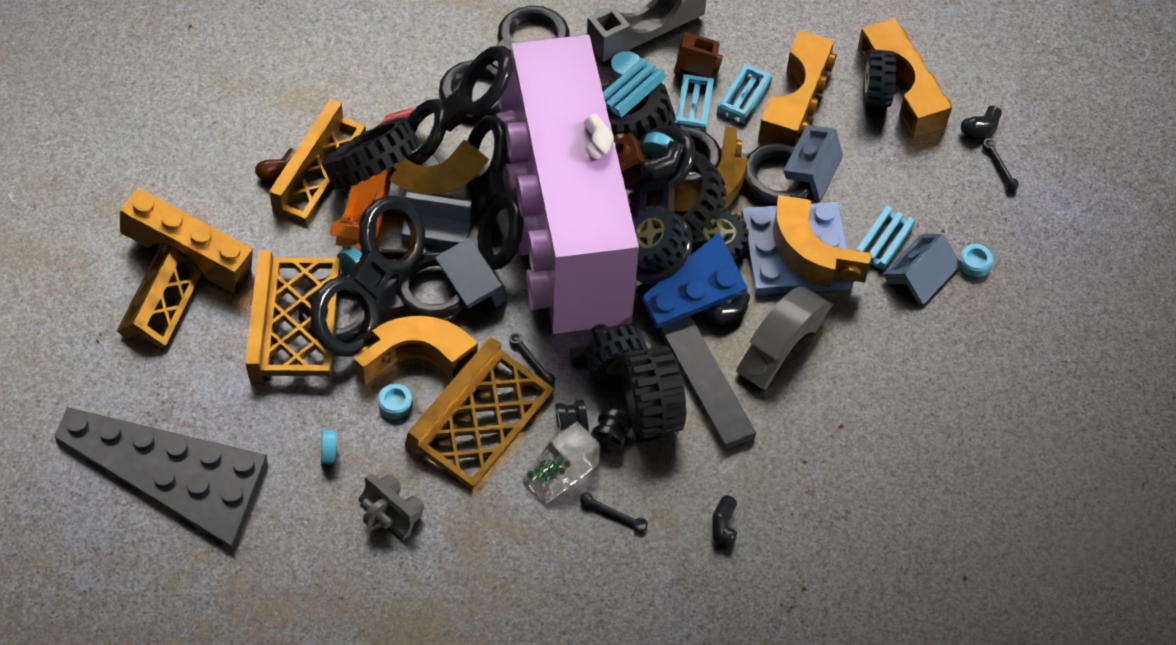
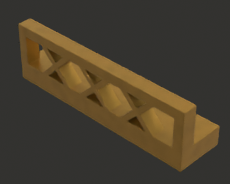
(304, 164)
(151, 295)

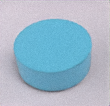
(622, 62)
(655, 144)
(349, 259)
(975, 260)
(395, 401)
(328, 446)

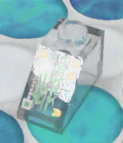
(563, 462)

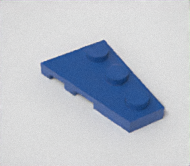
(703, 282)

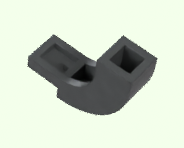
(782, 328)

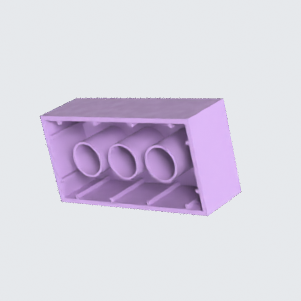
(571, 204)

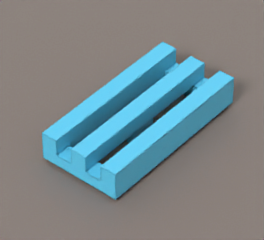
(628, 84)
(734, 110)
(691, 121)
(895, 219)

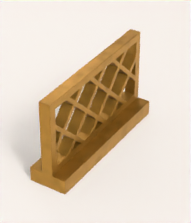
(264, 320)
(455, 396)

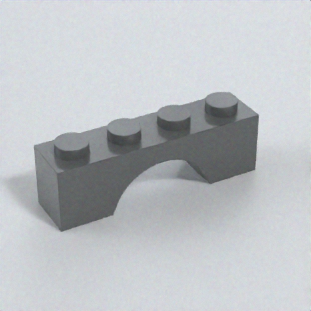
(619, 32)

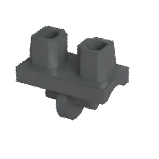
(386, 507)

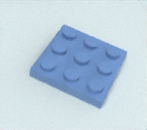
(767, 267)

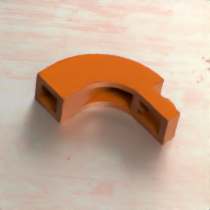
(360, 198)

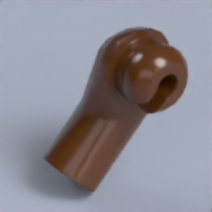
(272, 168)

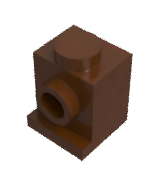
(698, 56)
(629, 153)

